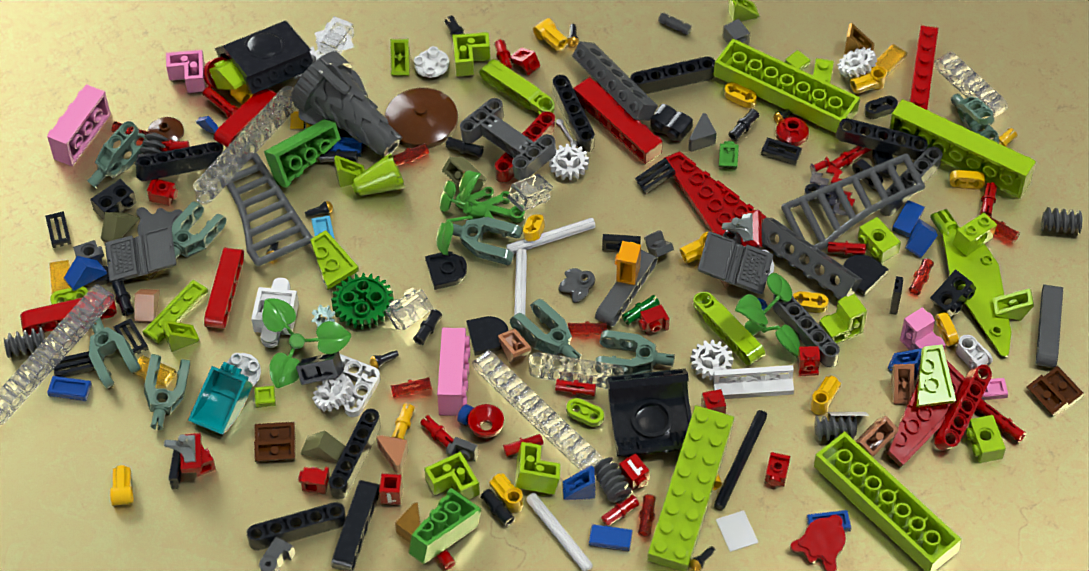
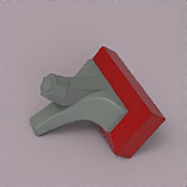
(748, 227)
(191, 451)

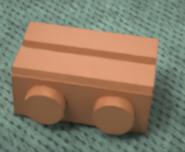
(877, 435)

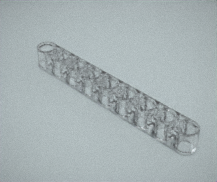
(244, 146)
(53, 350)
(536, 411)

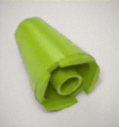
(379, 178)

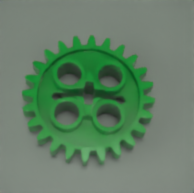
(357, 297)

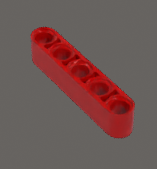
(242, 117)
(540, 126)
(224, 288)
(50, 316)
(956, 412)

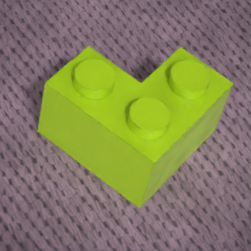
(469, 49)
(847, 320)
(533, 472)
(452, 473)

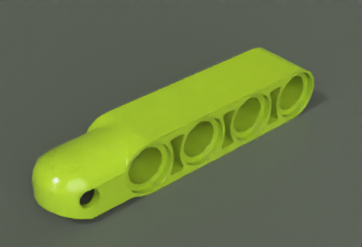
(516, 87)
(728, 328)

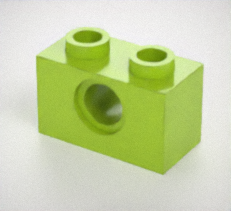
(974, 234)
(879, 240)
(988, 449)

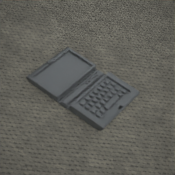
(140, 255)
(735, 263)

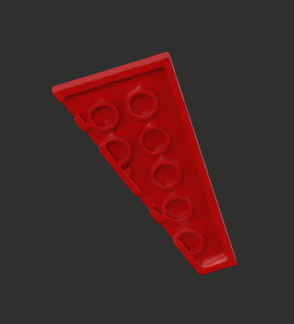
(710, 198)
(920, 422)

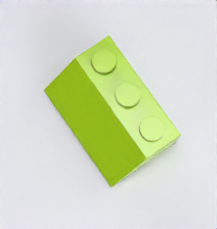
(227, 75)

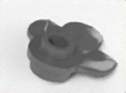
(575, 284)

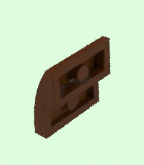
(1055, 391)
(275, 441)

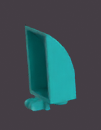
(221, 398)

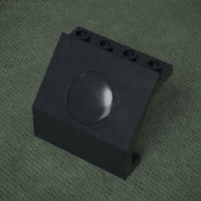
(268, 56)
(649, 411)

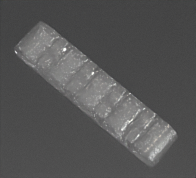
(969, 82)
(567, 366)

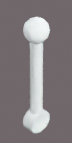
(560, 122)

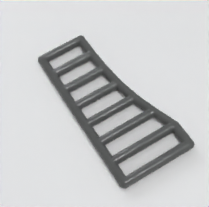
(869, 208)
(246, 219)

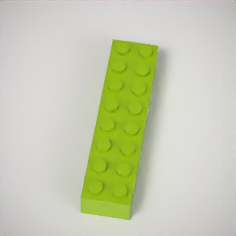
(786, 85)
(965, 148)
(690, 489)
(887, 503)

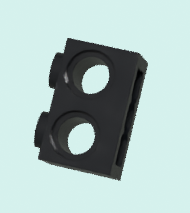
(114, 198)
(949, 290)
(320, 368)

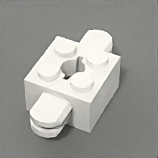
(279, 290)

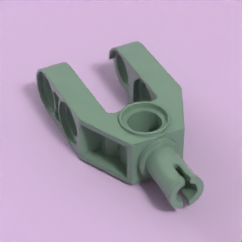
(971, 114)
(111, 160)
(189, 244)
(484, 250)
(106, 342)
(554, 342)
(638, 344)
(172, 398)

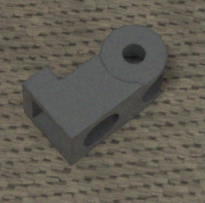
(276, 555)

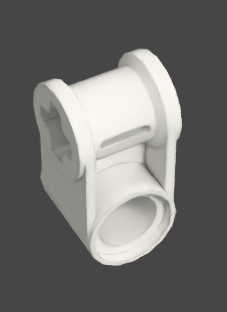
(975, 354)

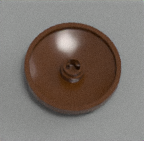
(422, 117)

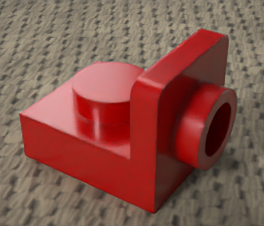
(526, 59)

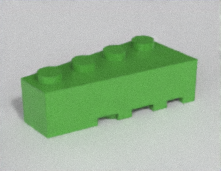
(298, 152)
(444, 526)

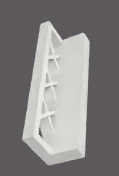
(753, 384)

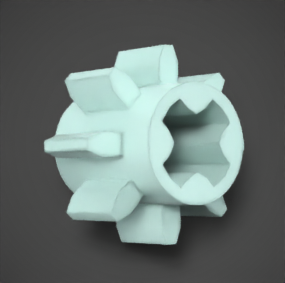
(325, 311)

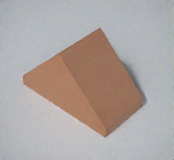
(146, 305)
(514, 345)
(902, 382)
(394, 451)

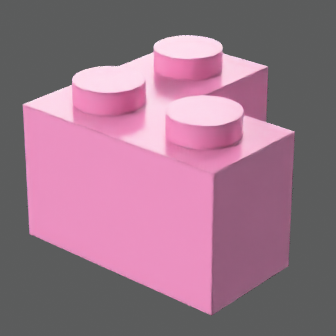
(187, 66)
(918, 331)

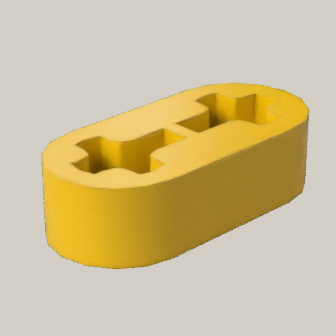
(740, 96)
(967, 179)
(533, 227)
(810, 301)
(947, 329)

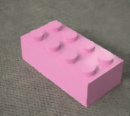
(79, 125)
(453, 371)

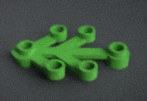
(514, 213)

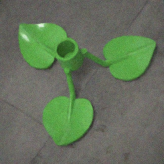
(470, 208)
(751, 308)
(279, 314)

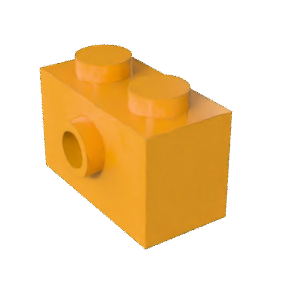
(628, 262)

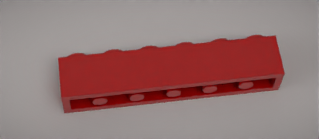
(923, 66)
(618, 121)

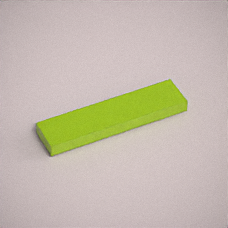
(176, 310)

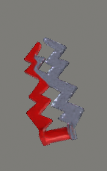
(816, 179)

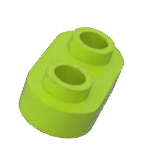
(67, 295)
(585, 412)

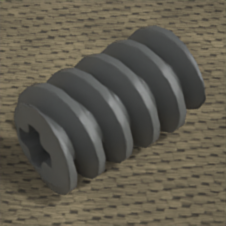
(152, 145)
(1062, 220)
(23, 342)
(835, 428)
(611, 480)

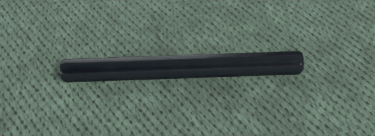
(740, 460)

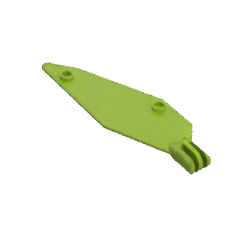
(985, 274)

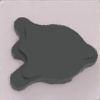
(155, 221)

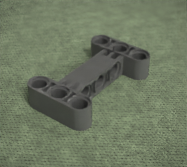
(527, 155)

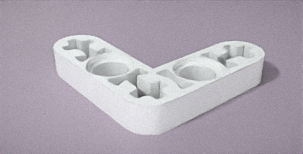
(362, 382)

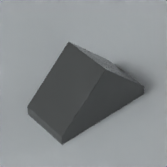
(703, 134)

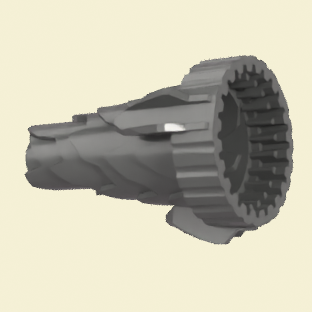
(337, 94)

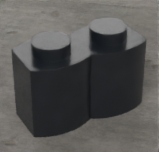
(670, 122)

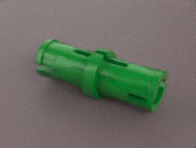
(634, 313)

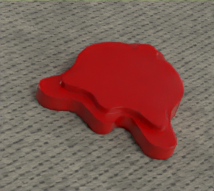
(822, 541)

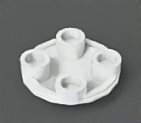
(431, 62)
(248, 364)

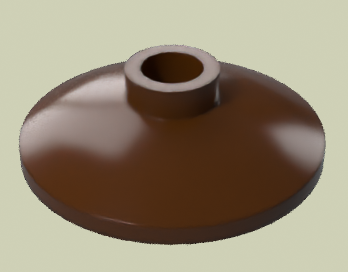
(168, 127)

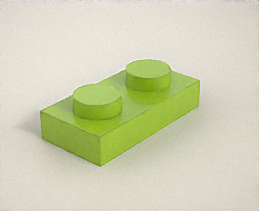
(823, 69)

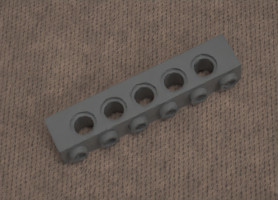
(614, 81)
(848, 280)

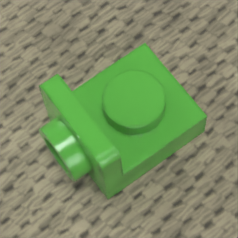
(728, 154)

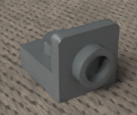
(657, 245)
(468, 449)

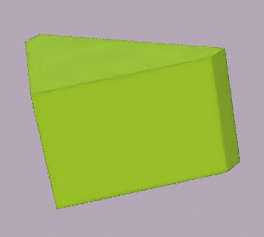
(742, 10)
(400, 56)
(347, 170)
(1014, 305)
(179, 334)

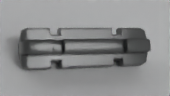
(675, 23)

